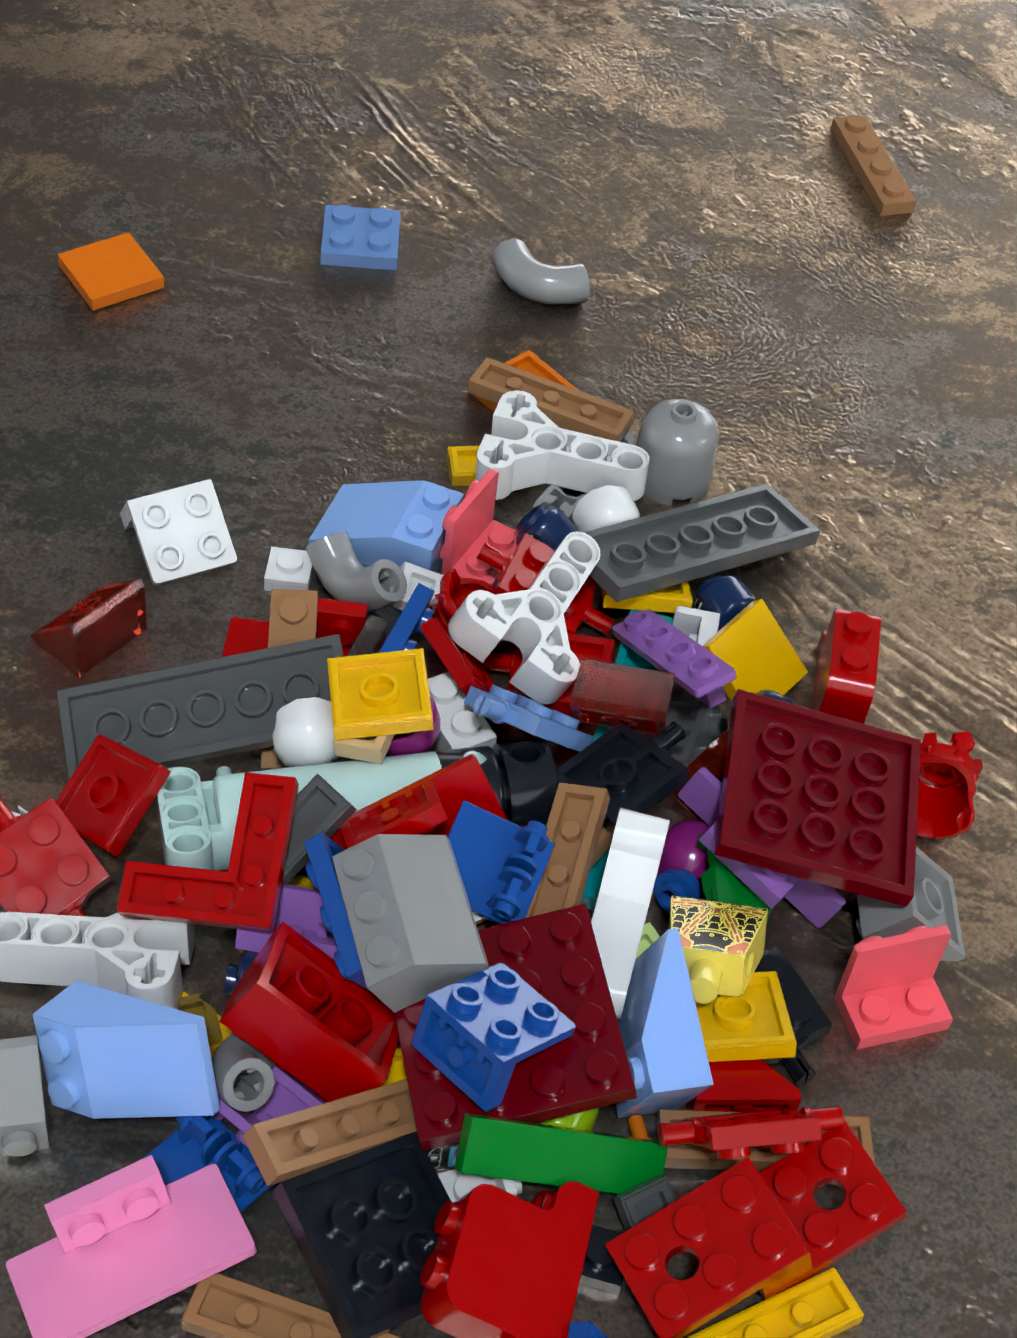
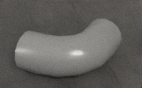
(537, 280)
(351, 581)
(242, 1074)

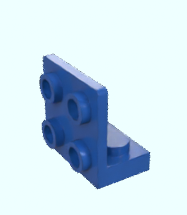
(484, 1028)

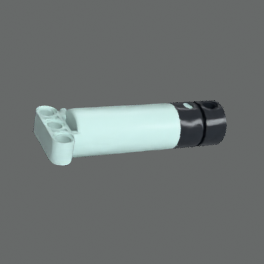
(201, 817)

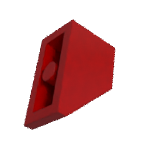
(746, 1088)

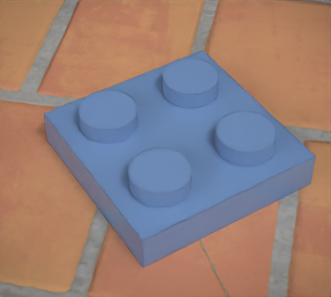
(360, 237)

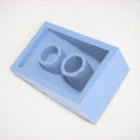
(391, 521)
(662, 1031)
(124, 1056)

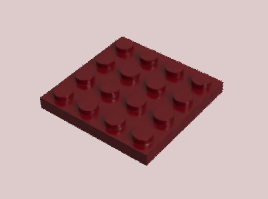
(820, 798)
(578, 1074)

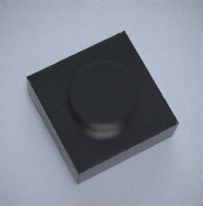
(599, 1268)

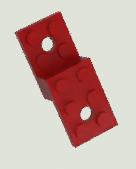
(755, 1232)

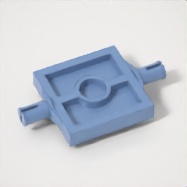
(528, 715)

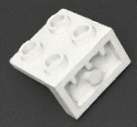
(180, 531)

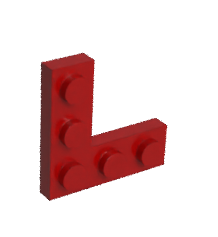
(235, 899)

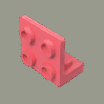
(470, 527)
(892, 989)

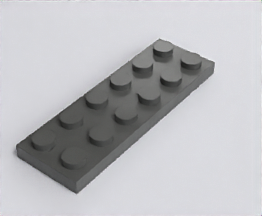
(697, 541)
(199, 706)

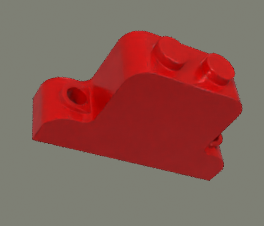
(847, 665)
(508, 1262)

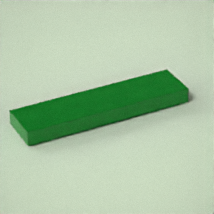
(556, 1154)

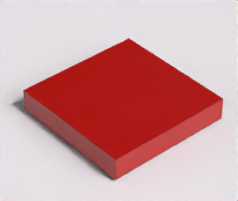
(461, 665)
(110, 793)

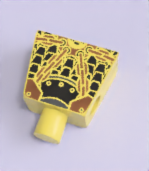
(719, 944)

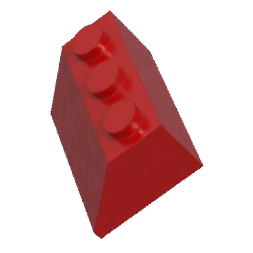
(312, 1018)

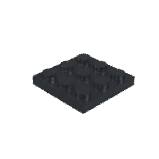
(367, 1233)

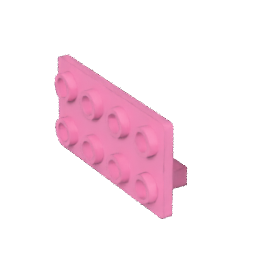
(127, 1248)

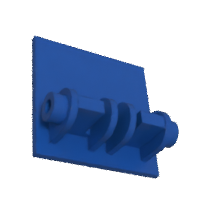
(499, 862)
(207, 1142)

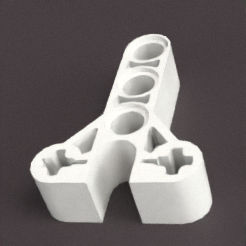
(535, 451)
(532, 620)
(626, 896)
(108, 952)

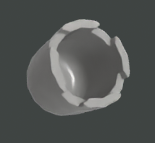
(681, 449)

